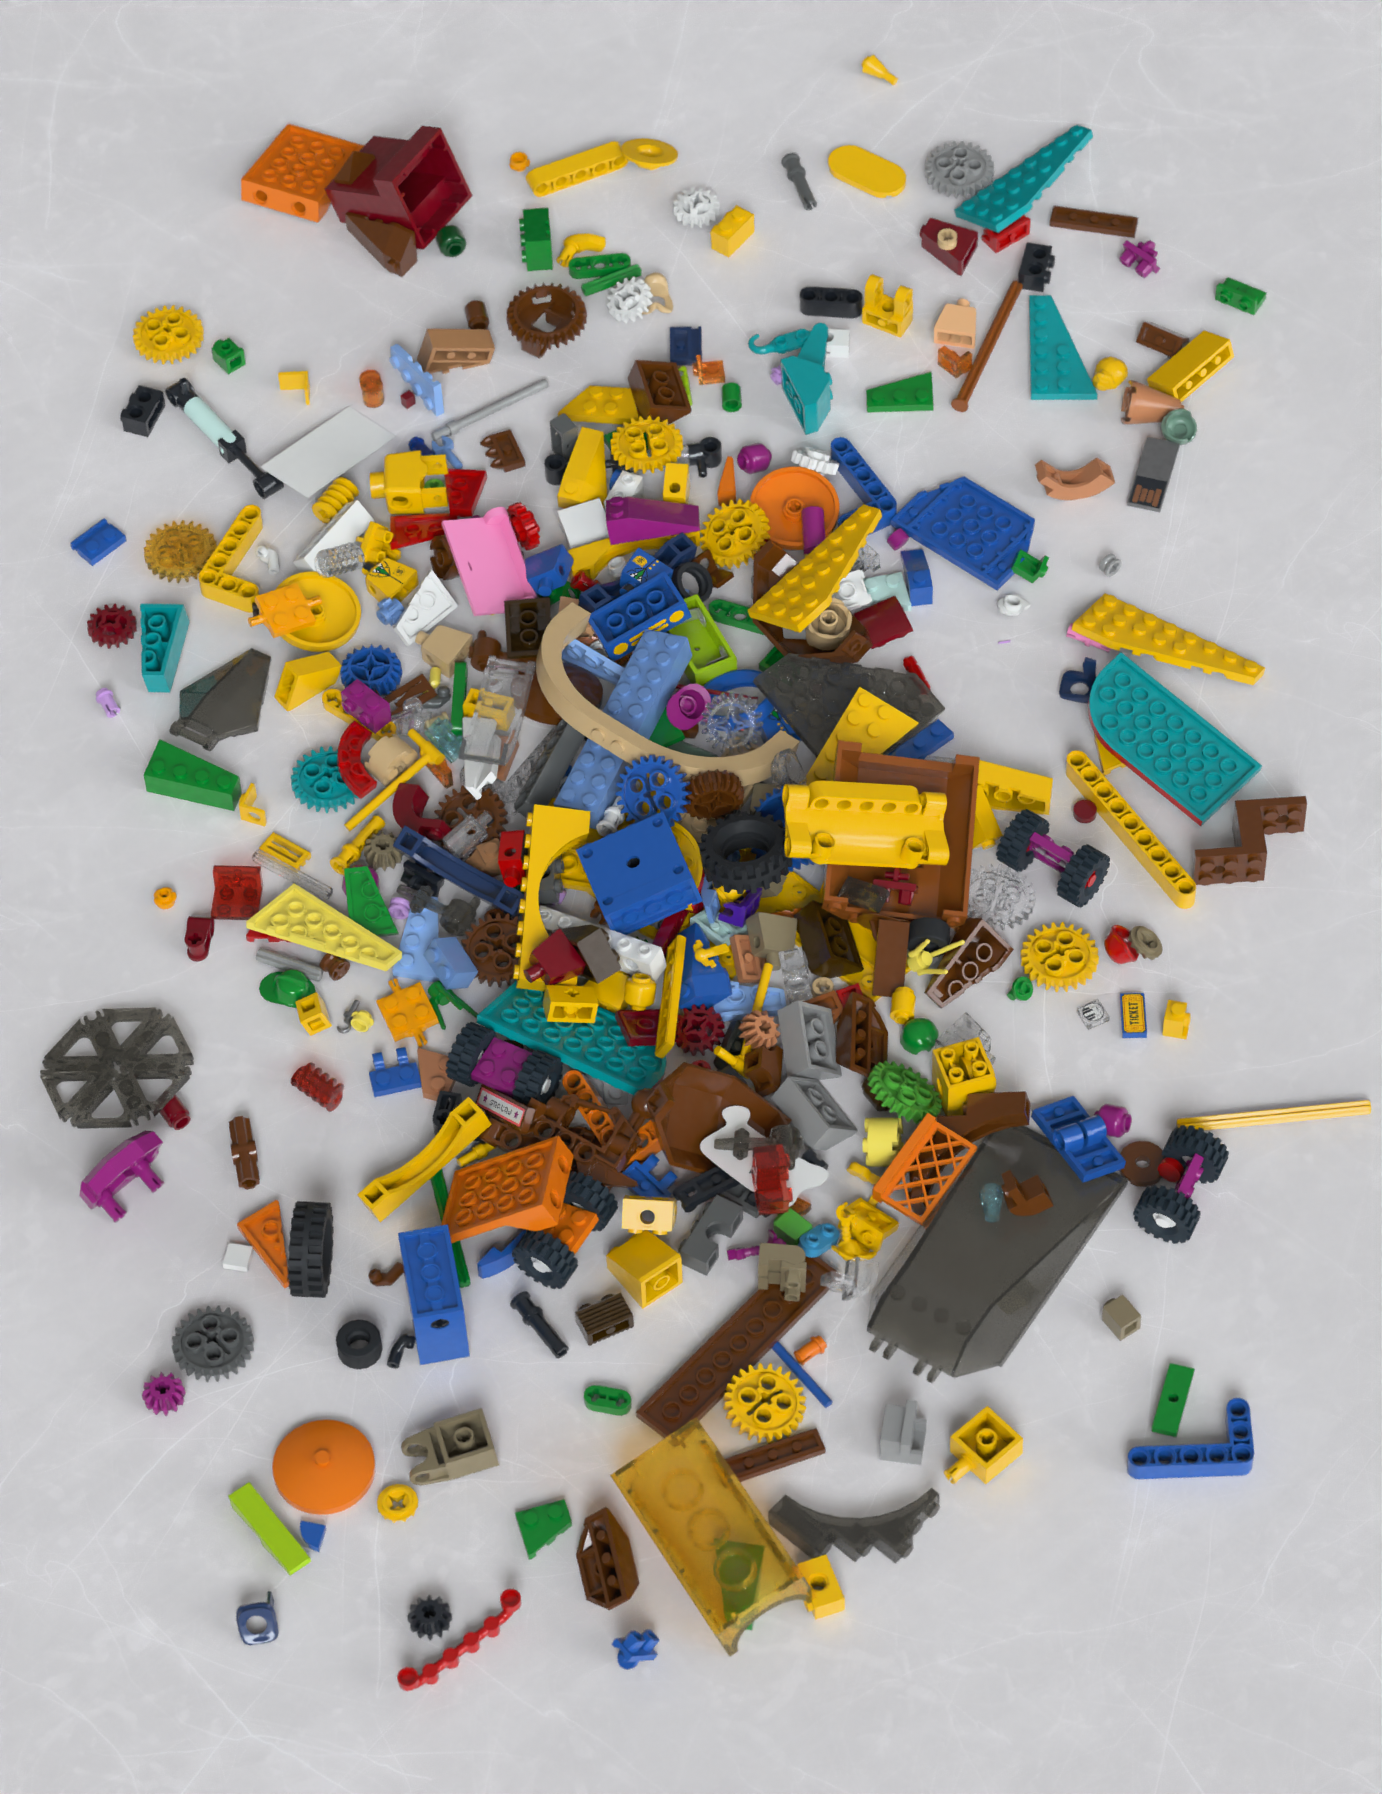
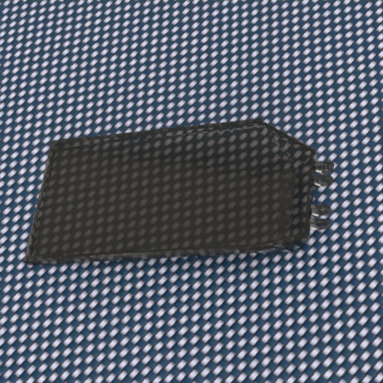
(975, 1285)

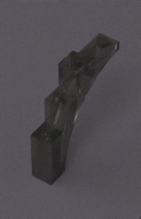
(854, 1537)

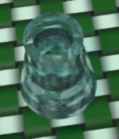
(991, 1200)

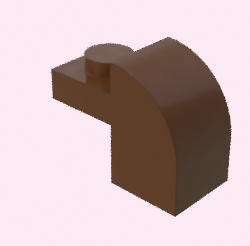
(1025, 1197)

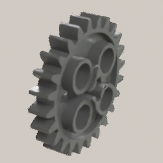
(213, 1343)

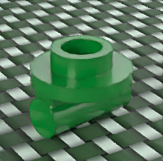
(1021, 989)

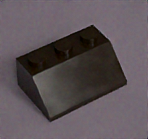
(827, 942)

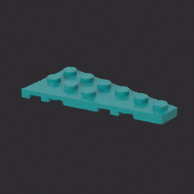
(1054, 360)

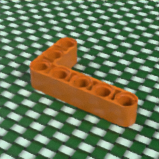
(586, 1091)

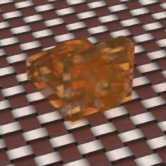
(953, 363)
(708, 372)

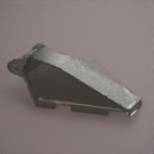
(224, 701)

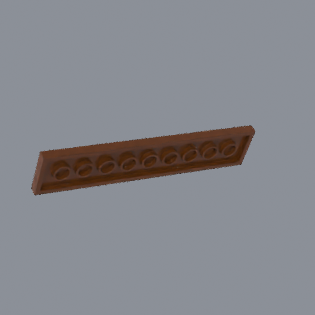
(735, 1346)

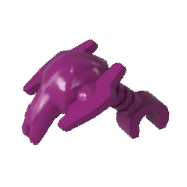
(741, 1252)

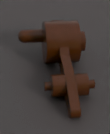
(487, 646)

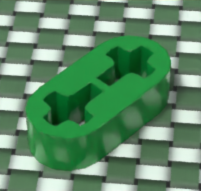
(607, 1400)

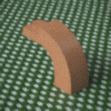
(1075, 484)

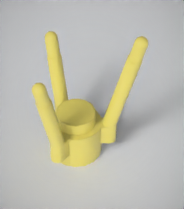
(920, 960)

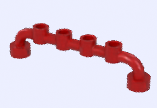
(408, 1677)

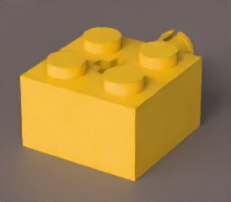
(983, 1447)

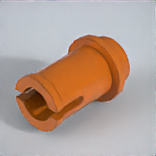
(810, 1349)

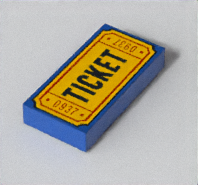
(1133, 1015)

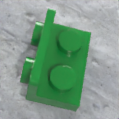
(1240, 296)

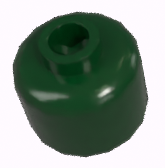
(450, 241)

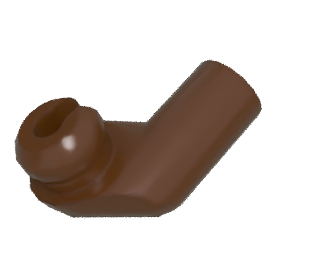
(388, 1278)

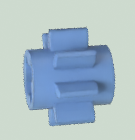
(389, 611)

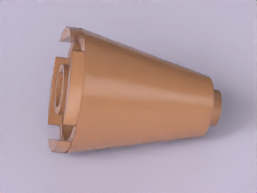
(1146, 404)

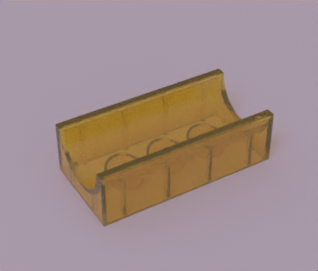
(710, 1532)

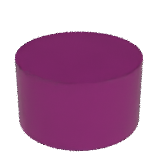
(898, 539)

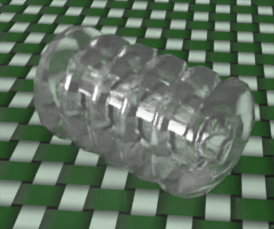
(339, 560)

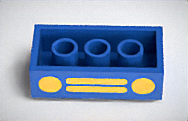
(649, 606)

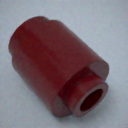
(175, 1114)

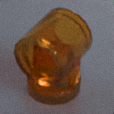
(371, 388)

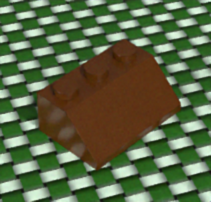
(658, 390)

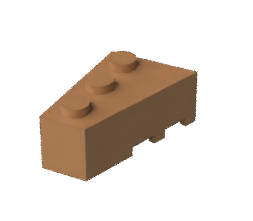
(455, 348)

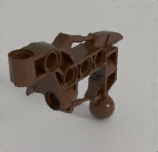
(605, 1162)

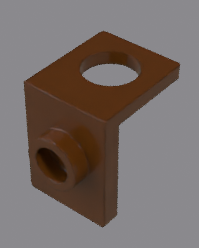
(718, 576)

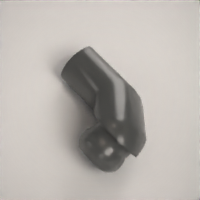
(438, 701)

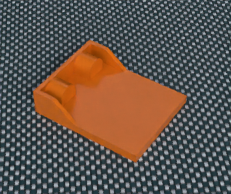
(296, 172)
(510, 1190)

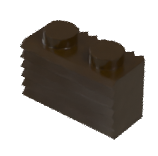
(604, 1318)

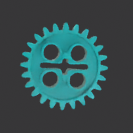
(320, 782)

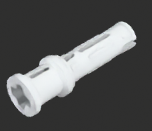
(612, 817)

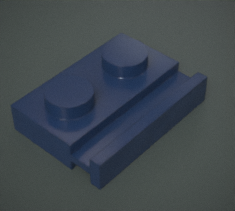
(685, 345)

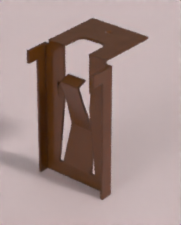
(410, 690)

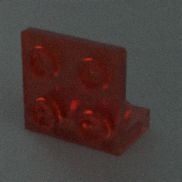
(236, 892)

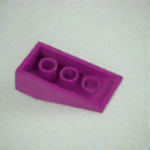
(642, 519)

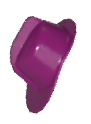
(687, 705)

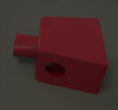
(554, 961)

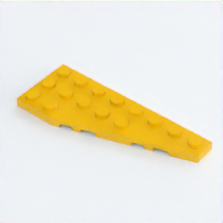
(811, 583)
(1126, 626)

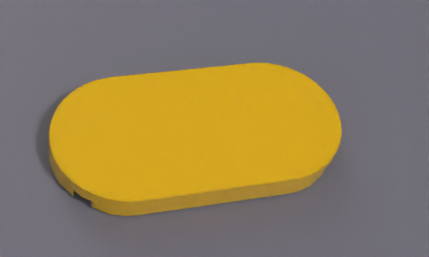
(866, 171)

